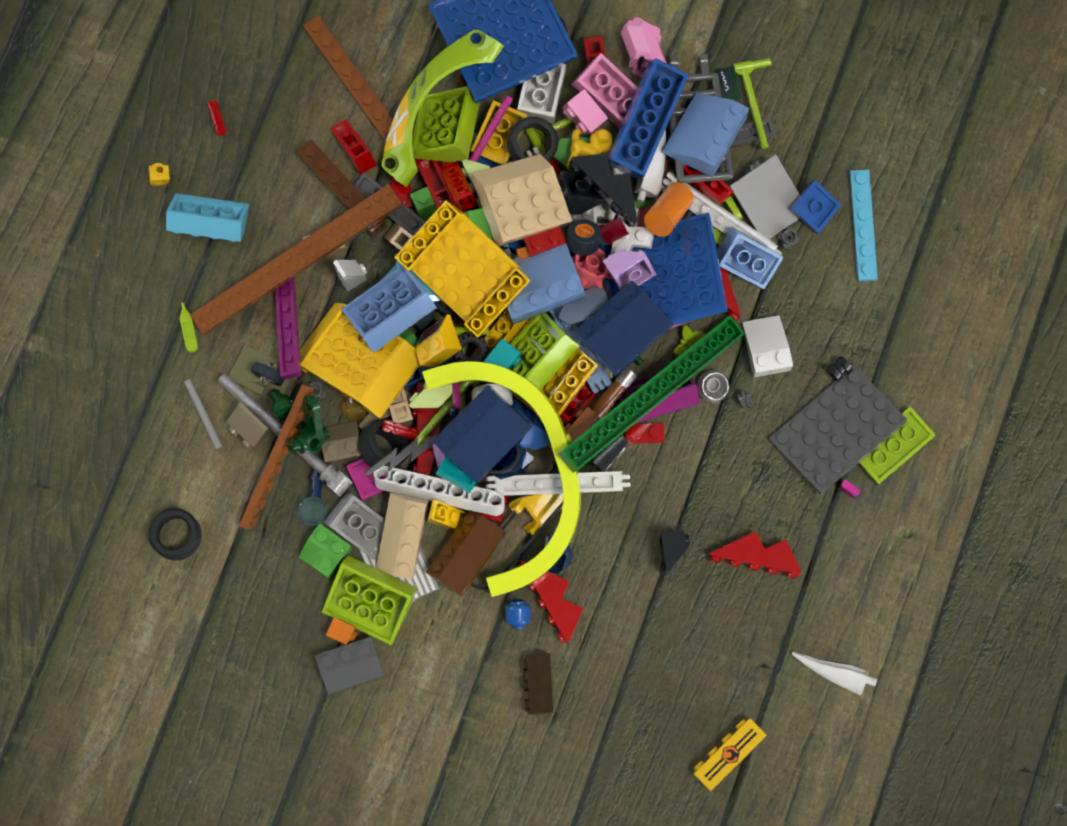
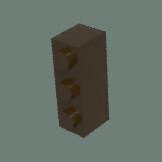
(538, 684)

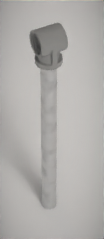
(335, 479)

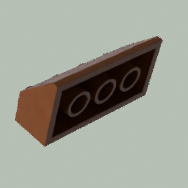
(466, 552)

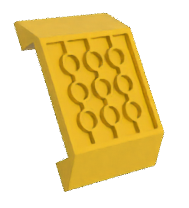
(463, 267)
(348, 364)
(565, 381)

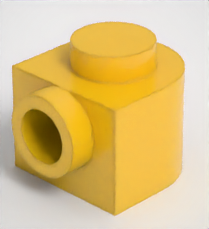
(158, 174)

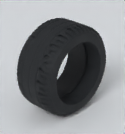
(534, 122)
(368, 445)
(157, 524)

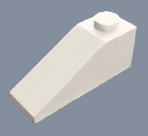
(350, 273)

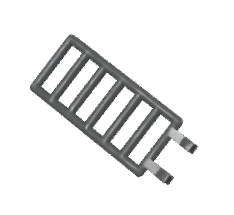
(716, 91)

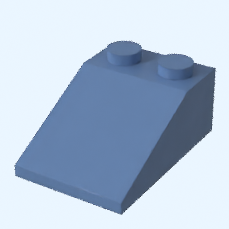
(748, 258)

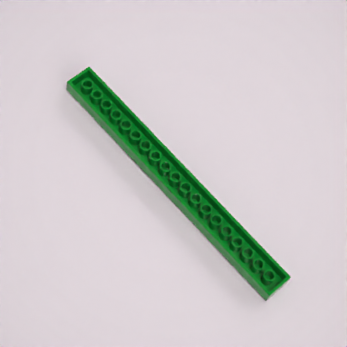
(650, 394)

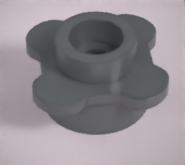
(790, 232)
(318, 386)
(745, 399)

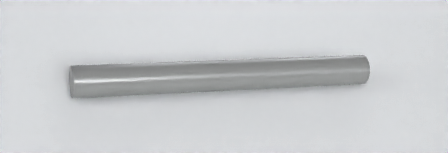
(203, 414)

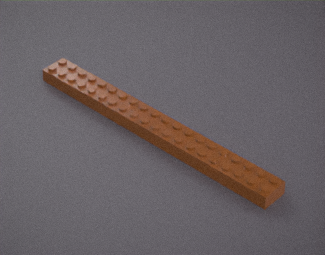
(296, 259)

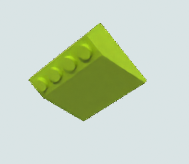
(445, 126)
(543, 349)
(369, 599)

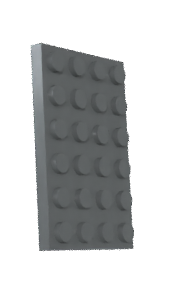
(837, 430)

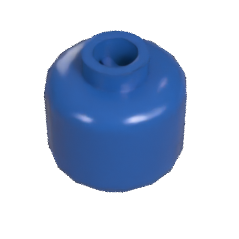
(518, 614)

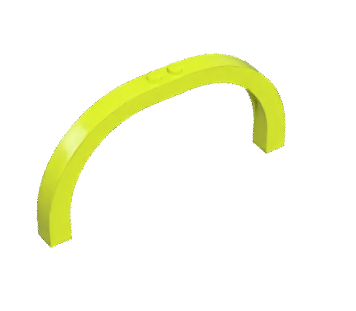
(465, 371)

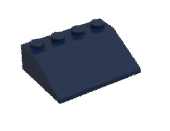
(623, 328)
(482, 433)

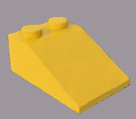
(496, 148)

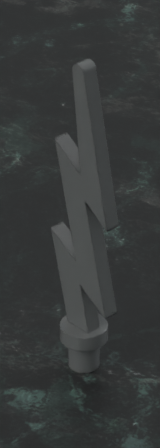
(394, 459)

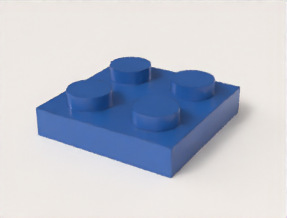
(815, 206)

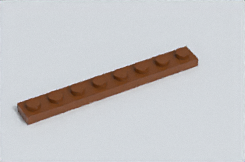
(349, 76)
(274, 462)

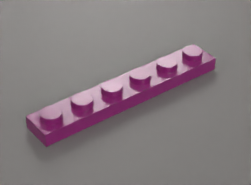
(287, 330)

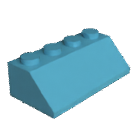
(207, 217)

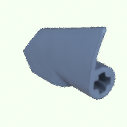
(582, 309)

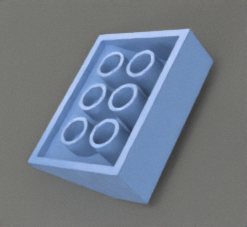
(706, 132)
(551, 284)
(389, 308)

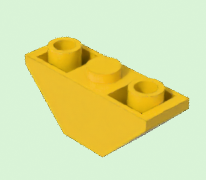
(445, 515)

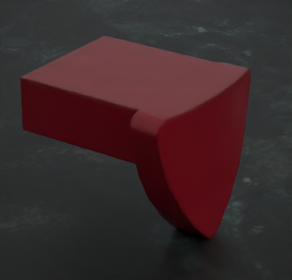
(613, 231)

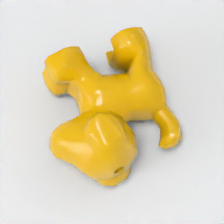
(600, 143)

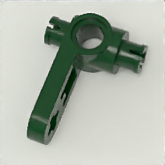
(282, 405)
(313, 435)

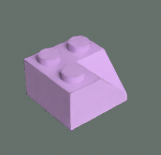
(629, 266)

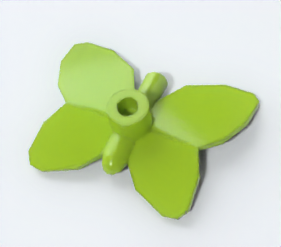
(688, 340)

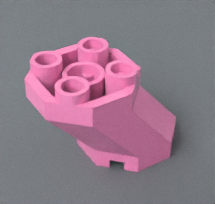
(642, 44)

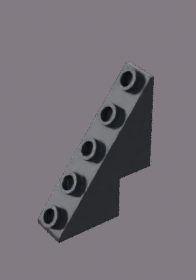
(611, 188)

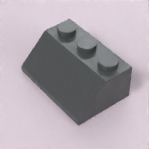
(349, 665)

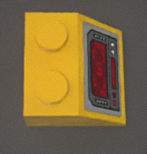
(438, 343)

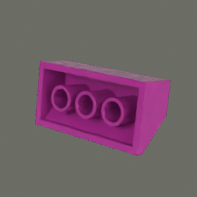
(681, 398)

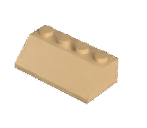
(402, 535)

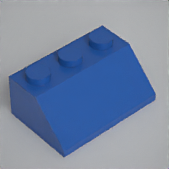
(537, 435)

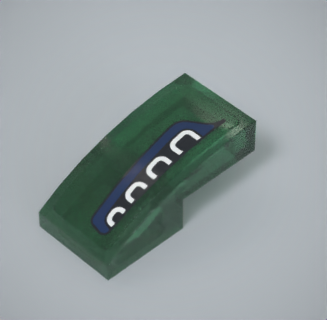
(728, 83)

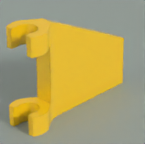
(538, 507)

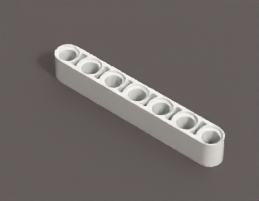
(429, 492)

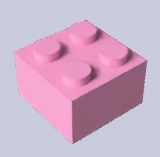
(584, 113)

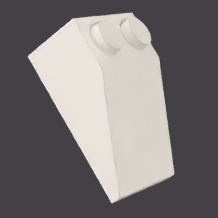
(767, 346)

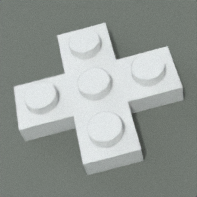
(637, 237)

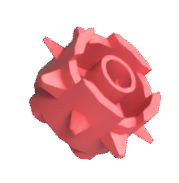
(591, 269)

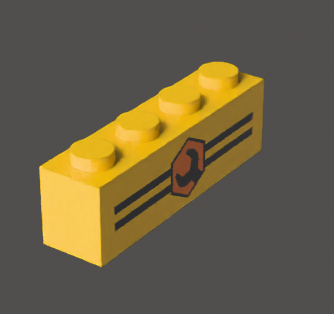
(729, 755)

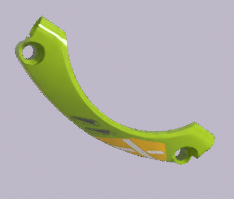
(454, 57)

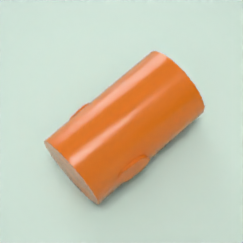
(669, 209)

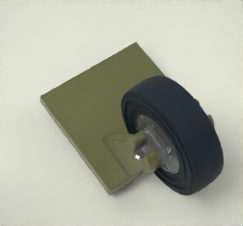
(255, 370)

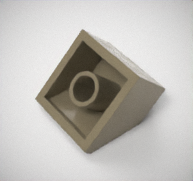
(249, 427)
(342, 444)

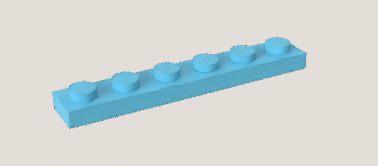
(863, 225)

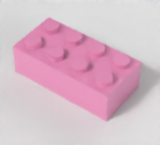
(608, 88)

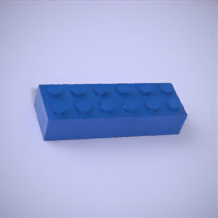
(647, 118)

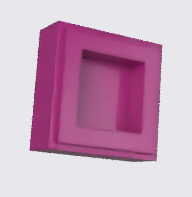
(849, 489)

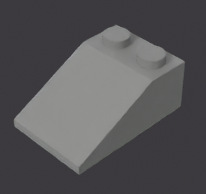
(357, 524)

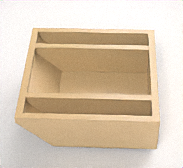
(521, 199)

